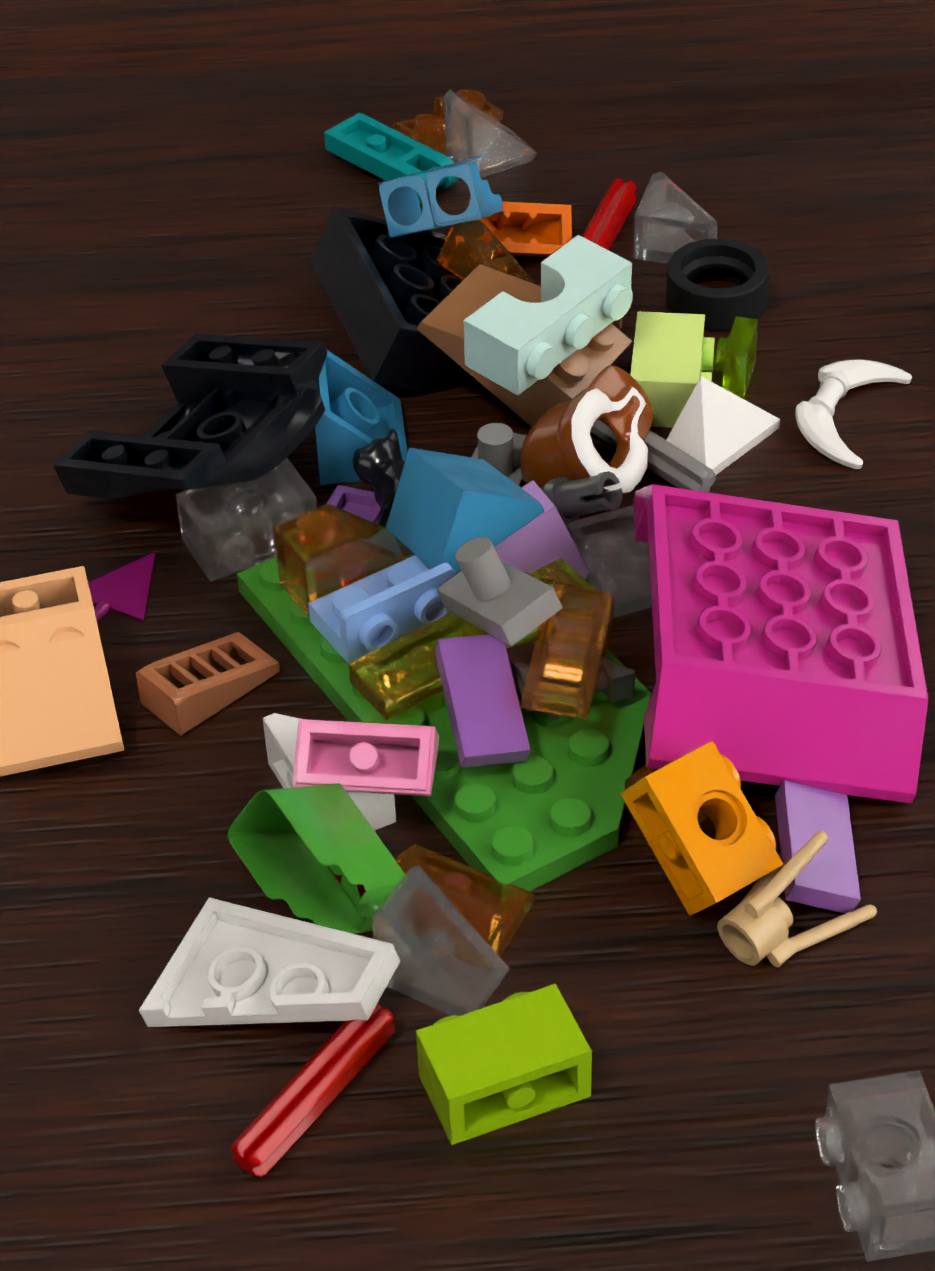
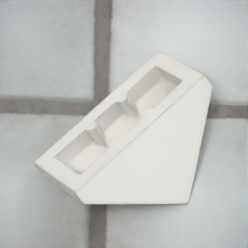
(719, 426)

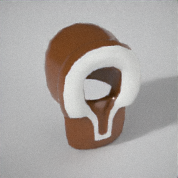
(562, 439)

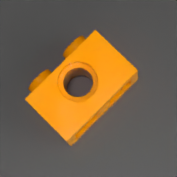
(695, 864)

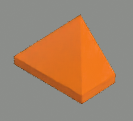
(531, 227)

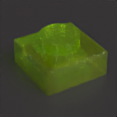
(737, 355)

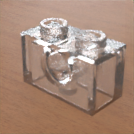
(234, 523)
(889, 1124)

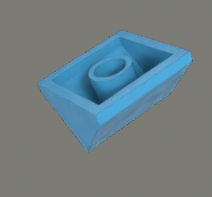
(353, 417)
(453, 500)

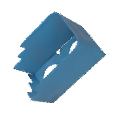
(403, 206)

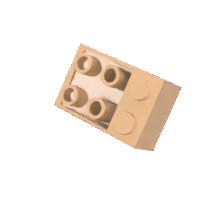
(52, 674)

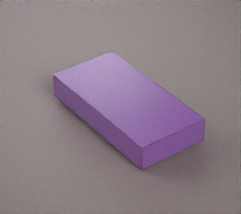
(481, 701)
(832, 875)

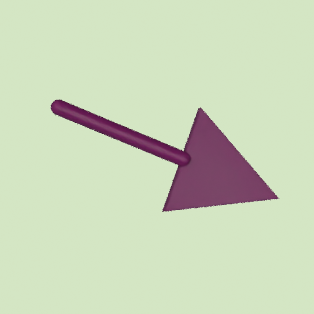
(124, 589)

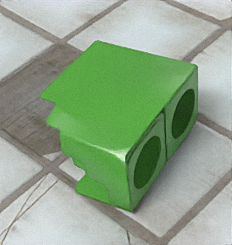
(294, 836)

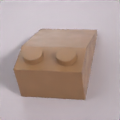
(571, 376)

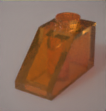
(330, 551)

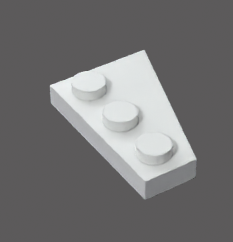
(267, 969)

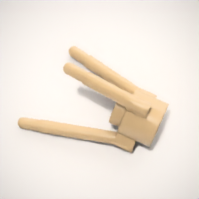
(762, 919)

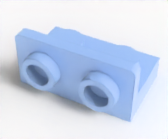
(381, 607)

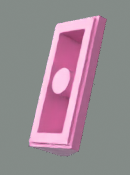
(366, 756)

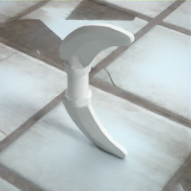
(835, 379)

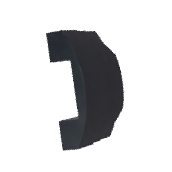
(235, 420)

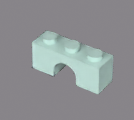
(524, 341)

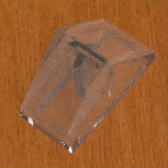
(475, 133)
(668, 221)
(438, 949)

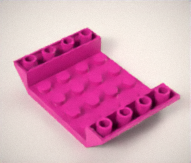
(783, 642)

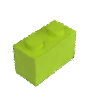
(504, 1063)

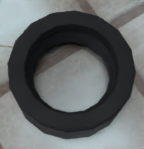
(717, 261)

